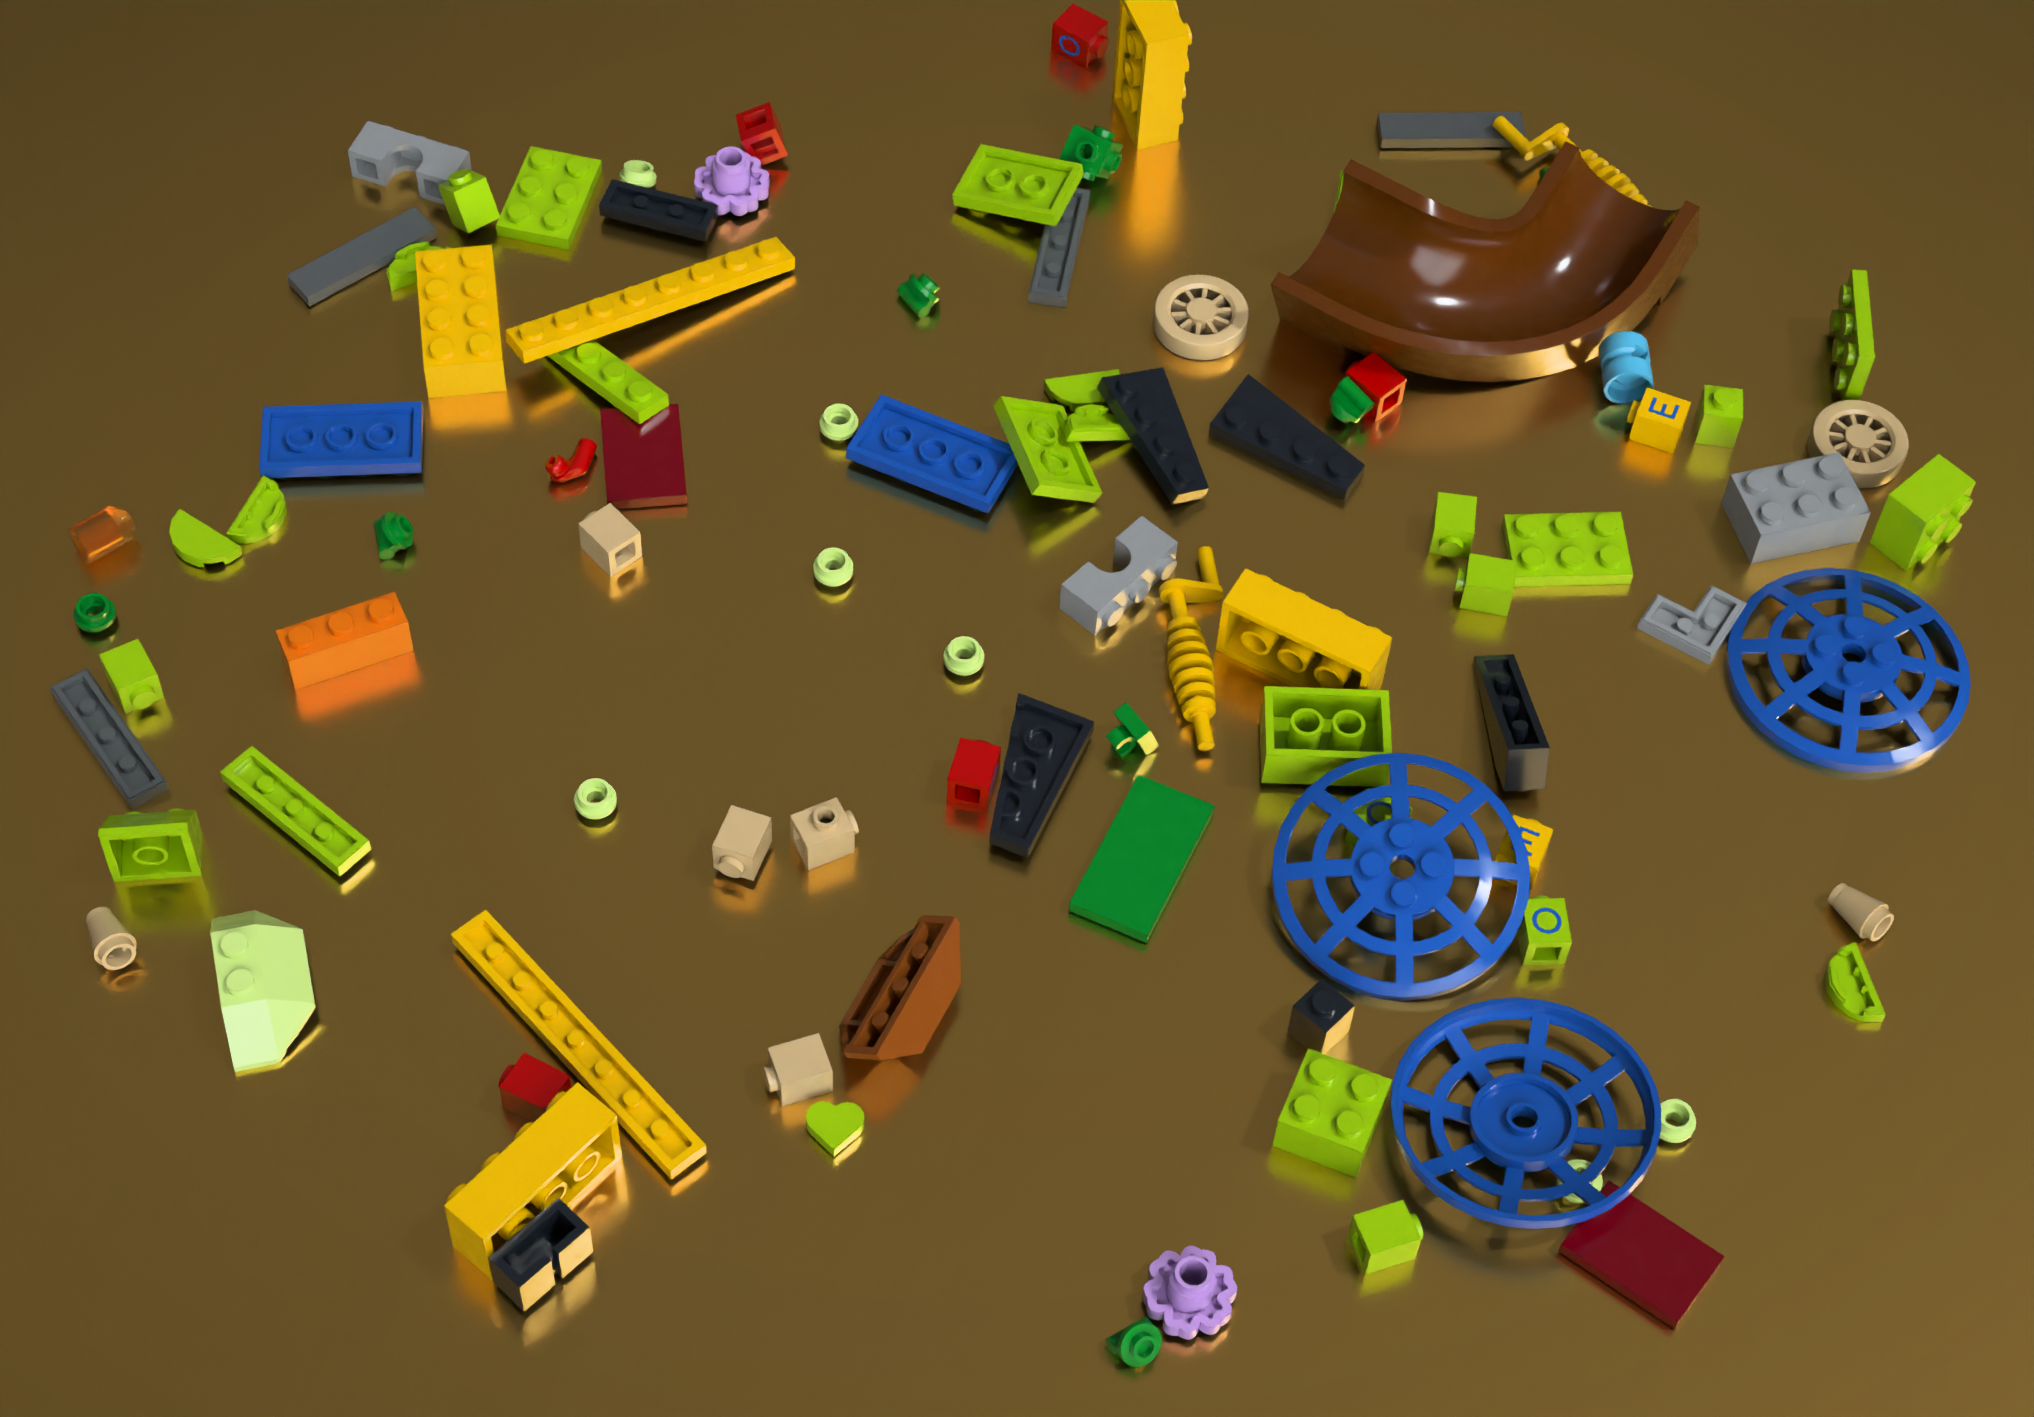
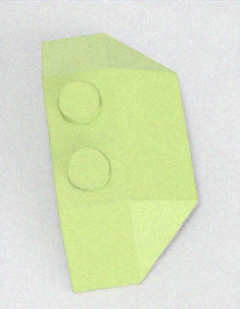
(261, 985)

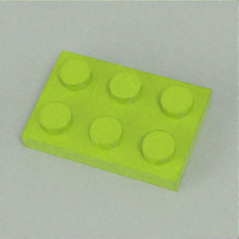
(1018, 184)
(549, 198)
(1853, 336)
(1044, 456)
(1568, 549)

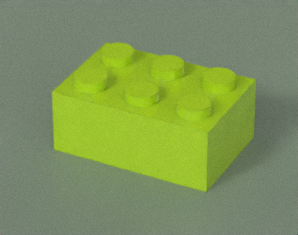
(1321, 729)

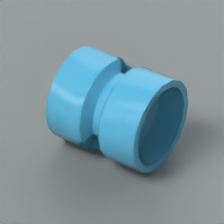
(1625, 367)

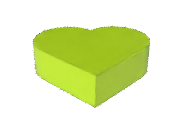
(835, 1125)

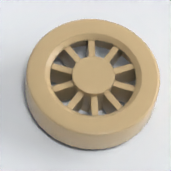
(1197, 325)
(1868, 454)

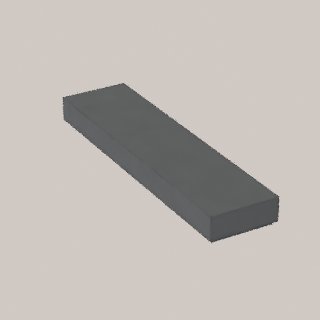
(1444, 129)
(1059, 253)
(360, 256)
(109, 739)

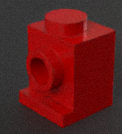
(761, 133)

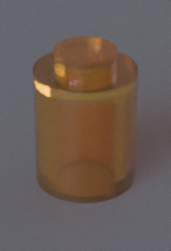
(102, 533)

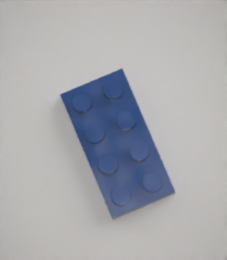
(341, 439)
(933, 453)

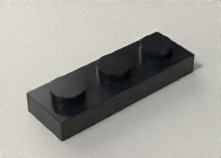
(658, 210)

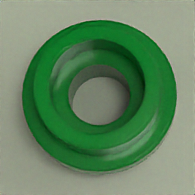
(94, 604)

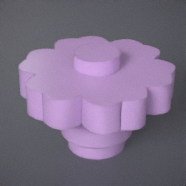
(732, 181)
(1189, 1292)

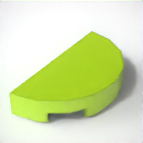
(403, 268)
(1077, 389)
(1093, 424)
(260, 515)
(200, 543)
(1851, 986)

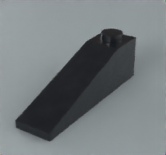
(1512, 724)

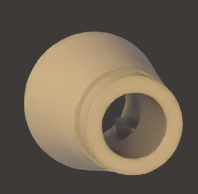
(1862, 912)
(110, 940)

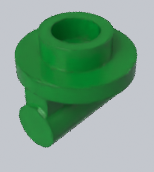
(919, 293)
(1349, 402)
(392, 534)
(1136, 1343)

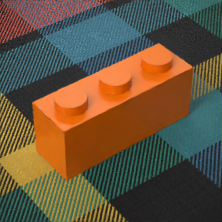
(344, 640)

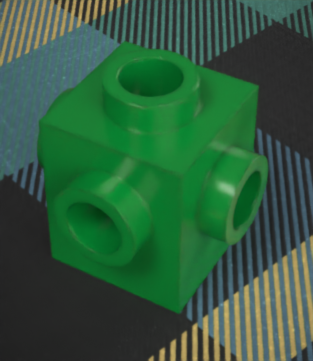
(1093, 150)

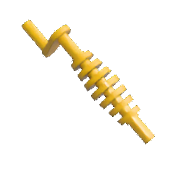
(1555, 138)
(1187, 655)

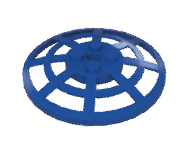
(1848, 680)
(1395, 897)
(1525, 1096)

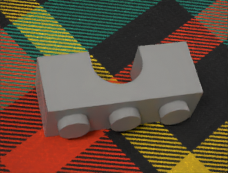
(385, 151)
(1100, 597)

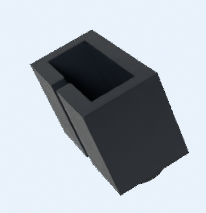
(545, 1246)

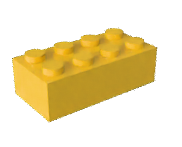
(1150, 70)
(460, 321)
(1299, 638)
(547, 1160)

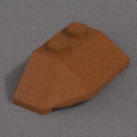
(905, 993)

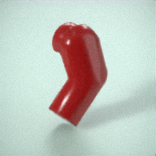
(576, 466)

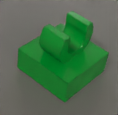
(1131, 732)

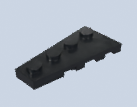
(1156, 428)
(1281, 436)
(1037, 765)

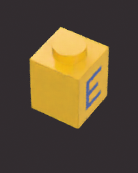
(1658, 420)
(1536, 841)

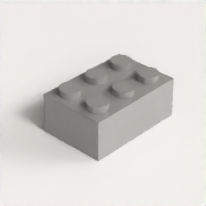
(1795, 507)

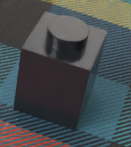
(1321, 1017)

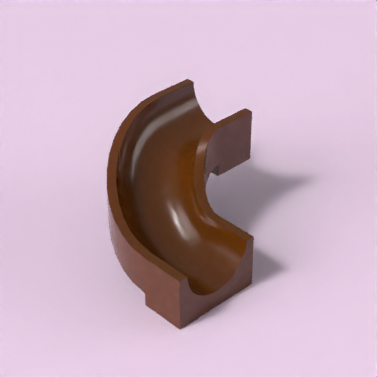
(1483, 293)

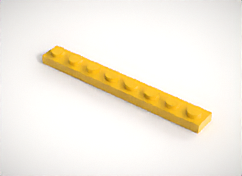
(649, 299)
(579, 1044)

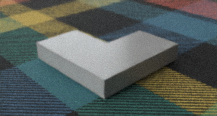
(1695, 632)

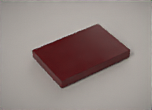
(643, 460)
(1643, 1257)

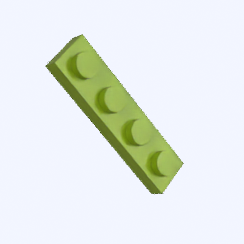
(613, 380)
(295, 810)

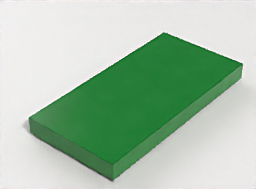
(1141, 858)

